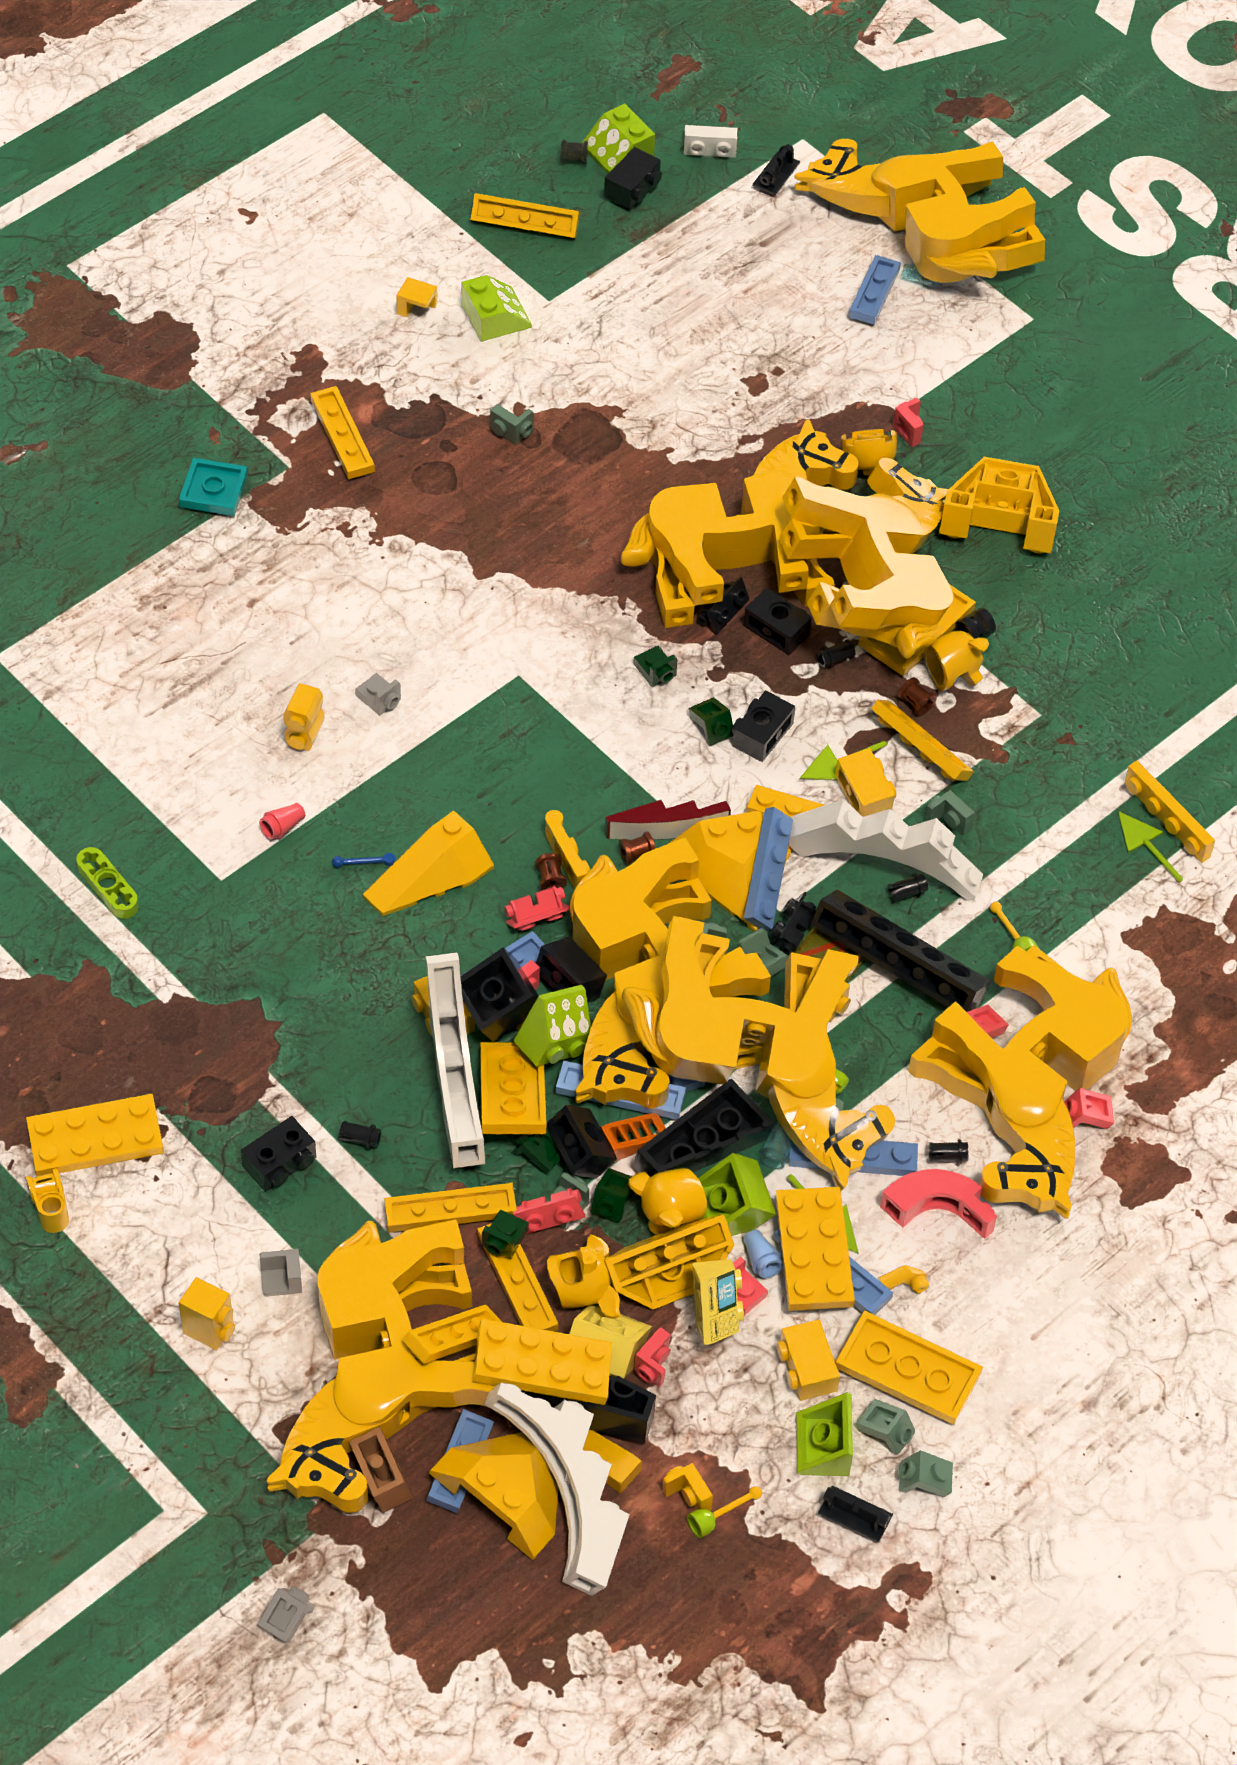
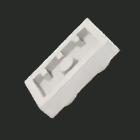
(710, 141)

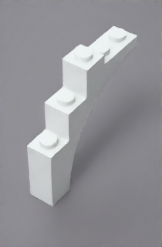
(885, 835)
(453, 1061)
(581, 1476)

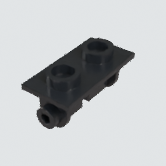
(777, 170)
(720, 613)
(796, 914)
(855, 1513)

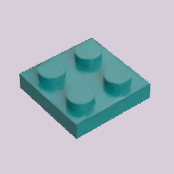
(213, 486)

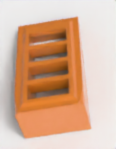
(622, 1127)

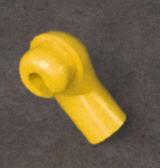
(906, 1275)

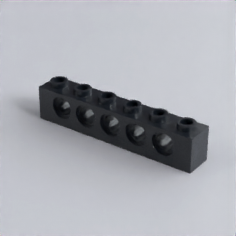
(899, 951)

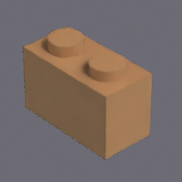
(381, 1469)

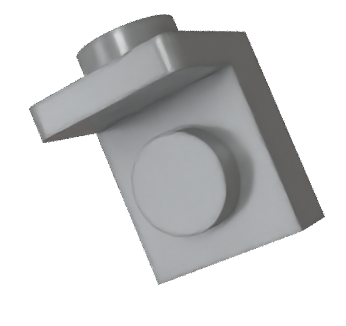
(379, 693)
(286, 1612)

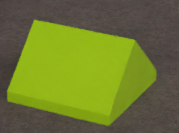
(825, 1438)

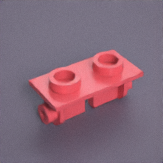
(547, 907)
(542, 1214)

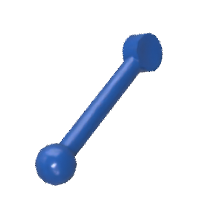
(388, 859)

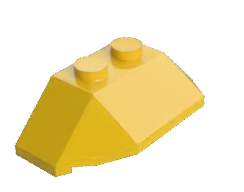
(661, 1266)

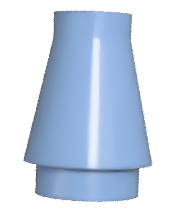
(763, 1256)

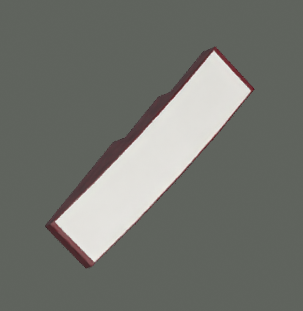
(659, 820)

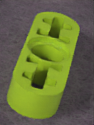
(107, 870)

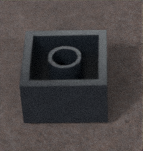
(498, 994)

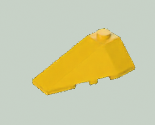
(438, 861)

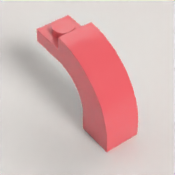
(938, 1190)

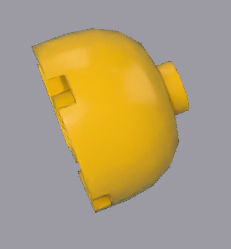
(870, 447)

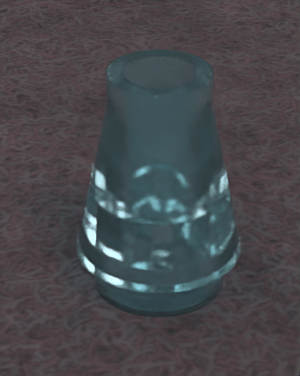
(911, 274)
(776, 1149)

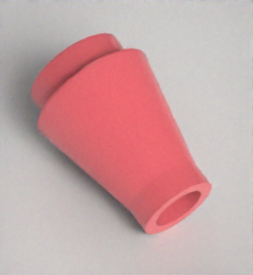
(279, 821)

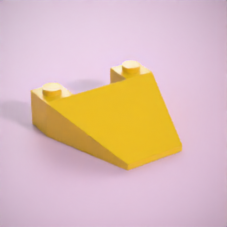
(1002, 498)

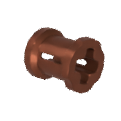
(917, 696)
(634, 848)
(555, 869)

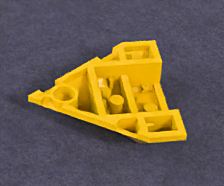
(727, 858)
(511, 1481)

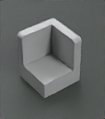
(280, 1272)

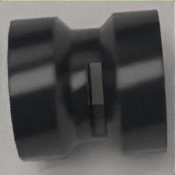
(977, 625)

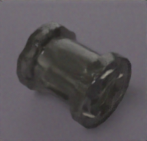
(574, 151)

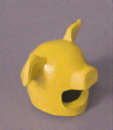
(955, 656)
(670, 1198)
(584, 1278)

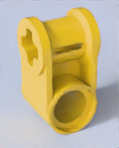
(48, 1196)

